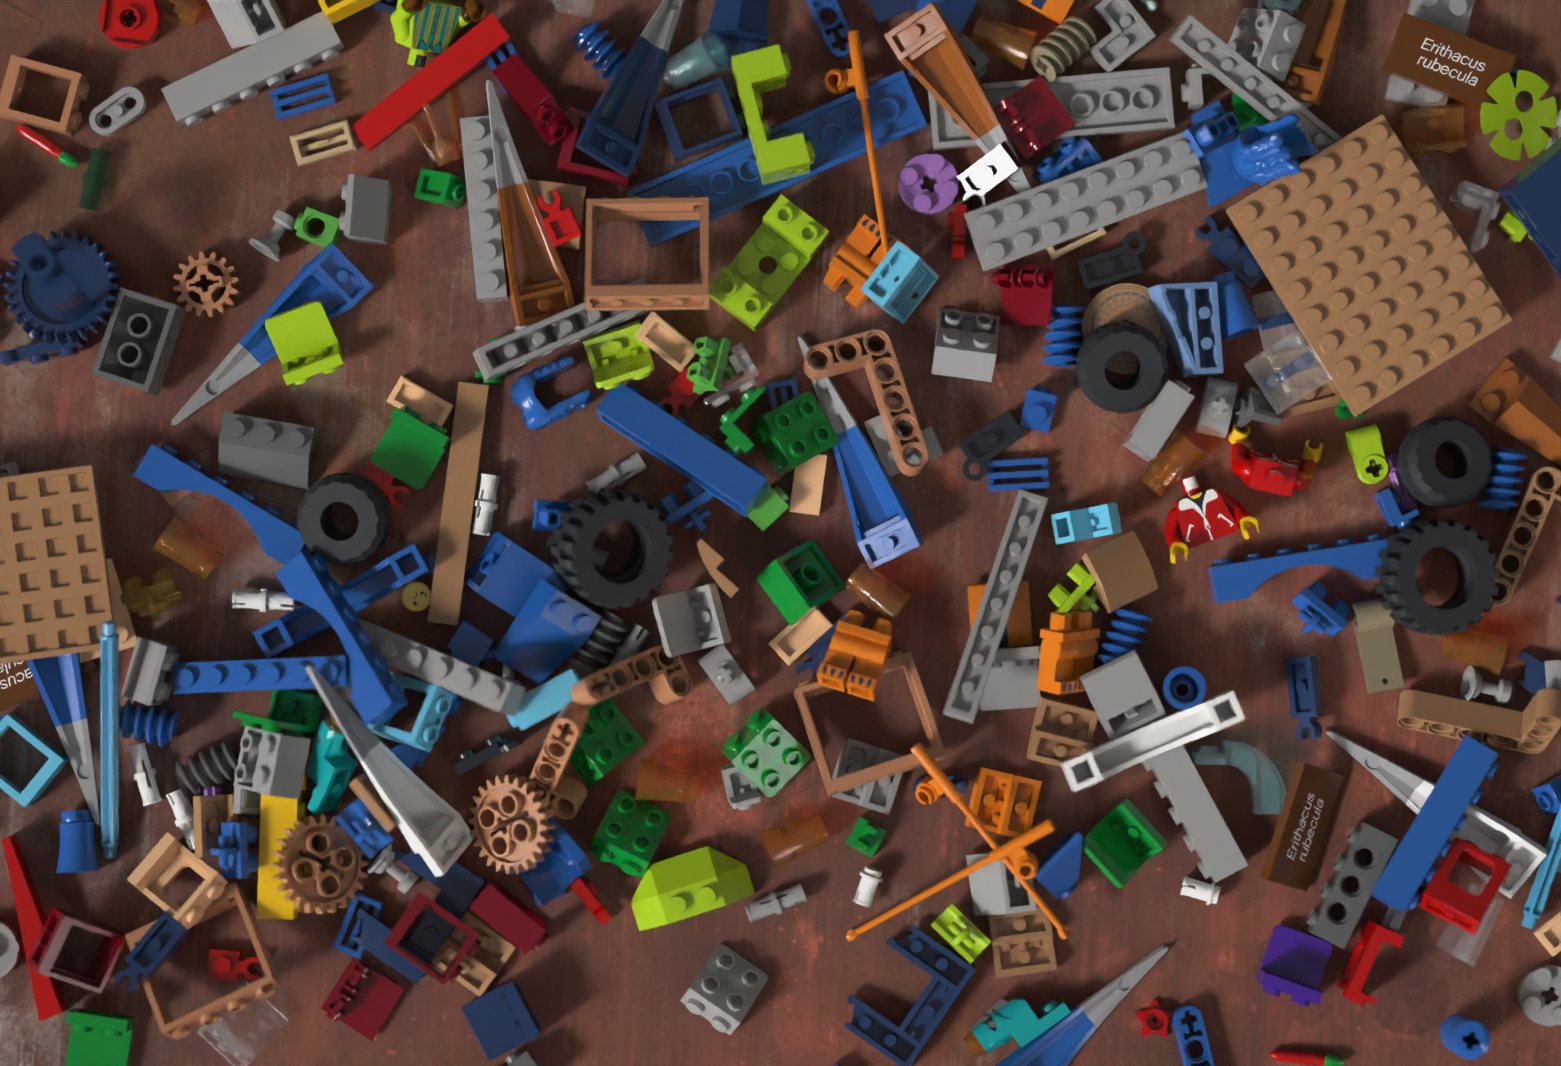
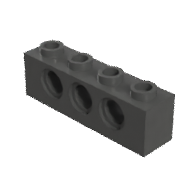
(1367, 875)

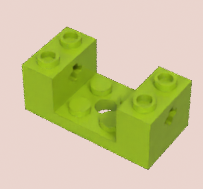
(759, 73)
(786, 237)

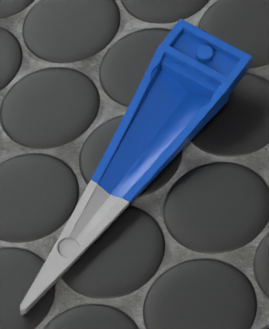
(325, 278)
(876, 507)
(63, 693)
(1067, 1036)

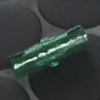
(94, 179)

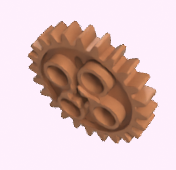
(498, 807)
(308, 888)

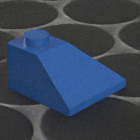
(1061, 866)

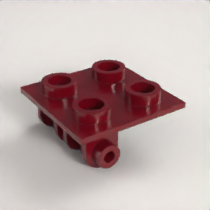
(1033, 117)
(1025, 293)
(362, 998)

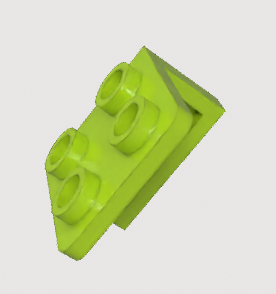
(304, 342)
(618, 356)

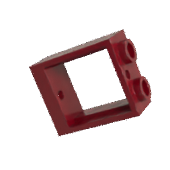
(533, 99)
(568, 150)
(511, 917)
(406, 922)
(52, 939)

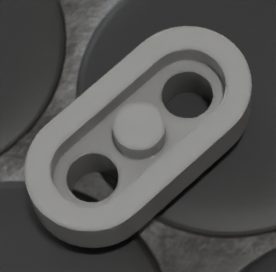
(117, 109)

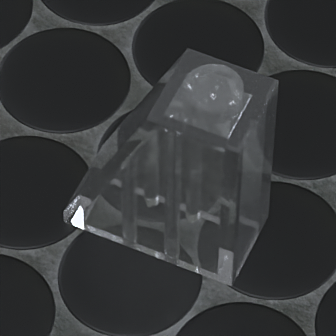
(1462, 943)

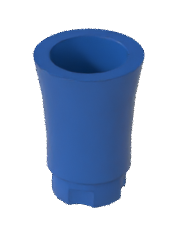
(1234, 307)
(1190, 681)
(77, 843)

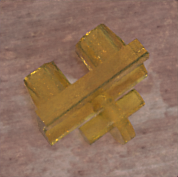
(153, 598)

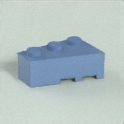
(1191, 325)

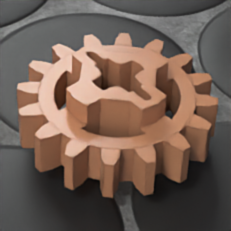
(208, 297)

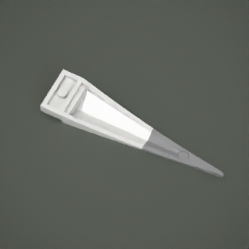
(422, 815)
(1480, 827)

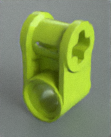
(1366, 447)

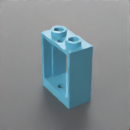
(894, 295)
(545, 700)
(426, 728)
(46, 774)

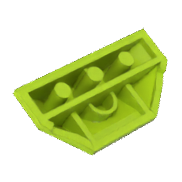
(689, 886)

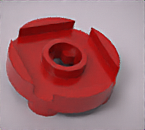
(140, 33)

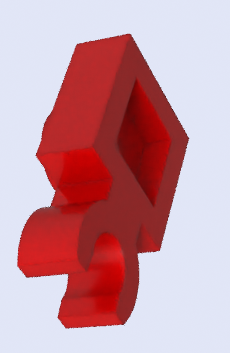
(560, 223)
(957, 223)
(682, 393)
(385, 481)
(587, 892)
(227, 965)

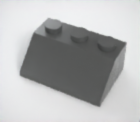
(139, 341)
(266, 450)

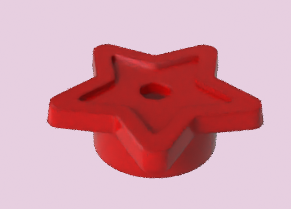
(1158, 1027)

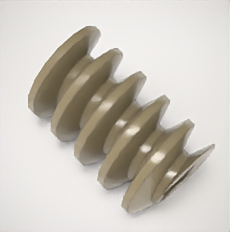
(1062, 47)

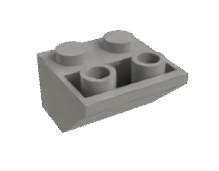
(248, 20)
(366, 209)
(965, 344)
(150, 671)
(1122, 695)
(271, 763)
(997, 889)

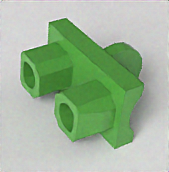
(712, 368)

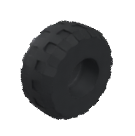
(1142, 387)
(1469, 453)
(322, 536)

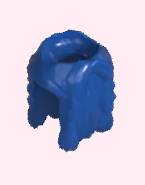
(1269, 150)
(534, 414)

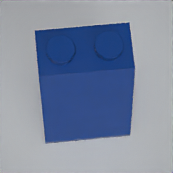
(509, 574)

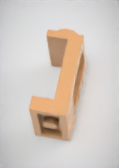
(163, 866)

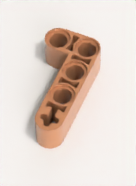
(660, 675)
(562, 791)

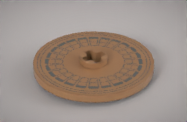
(1122, 303)

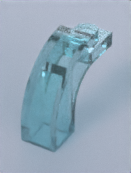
(1264, 777)

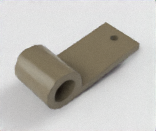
(1377, 646)

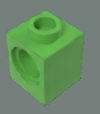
(305, 220)
(769, 508)

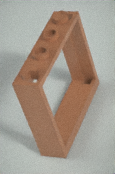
(647, 296)
(884, 770)
(233, 1002)

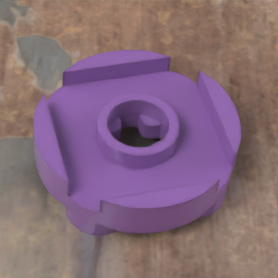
(922, 200)

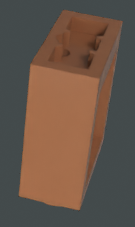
(13, 87)

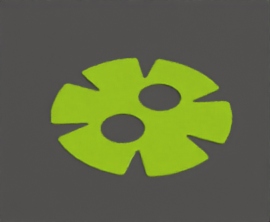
(1495, 116)

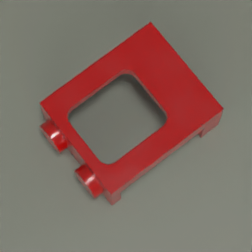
(1455, 903)
(1362, 959)

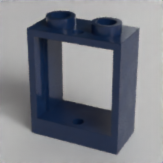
(726, 95)

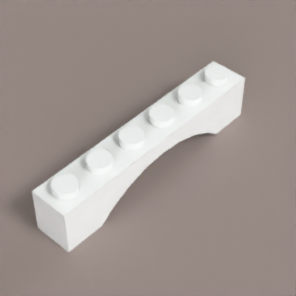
(1152, 740)

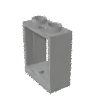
(1159, 420)

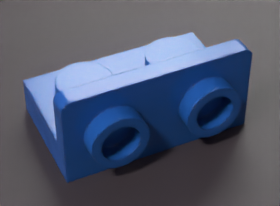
(1072, 155)

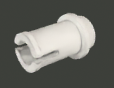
(867, 886)
(1200, 890)

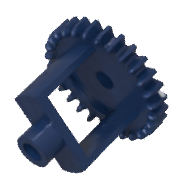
(61, 285)

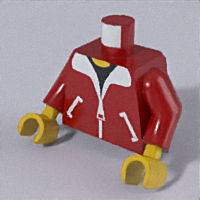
(1271, 471)
(1203, 518)

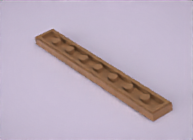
(458, 504)

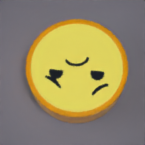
(416, 596)

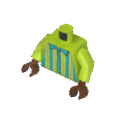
(431, 25)

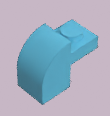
(1086, 523)

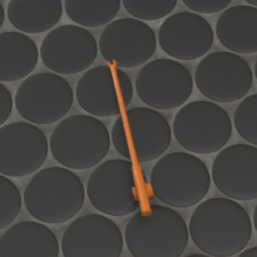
(856, 78)
(933, 787)
(1013, 849)

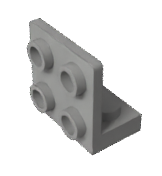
(1012, 680)

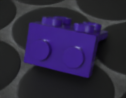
(1294, 965)

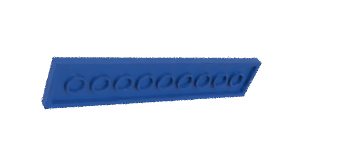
(836, 135)

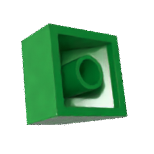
(800, 582)

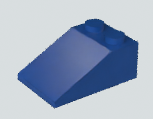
(546, 632)

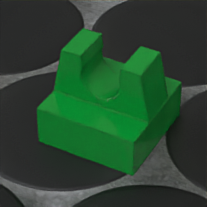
(865, 837)

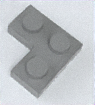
(1127, 34)
(881, 444)

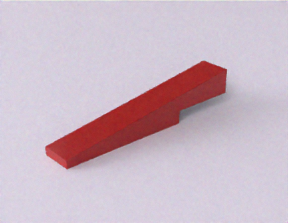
(431, 82)
(32, 918)

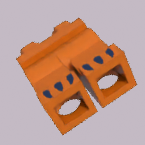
(853, 260)
(856, 646)
(1067, 652)

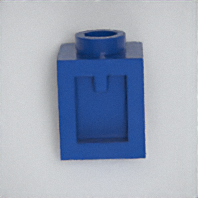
(1038, 409)
(1389, 506)
(1549, 796)

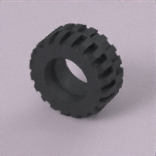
(646, 560)
(1474, 583)

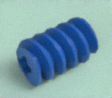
(599, 49)
(1063, 335)
(1503, 479)
(1125, 636)
(147, 724)
(1473, 1045)

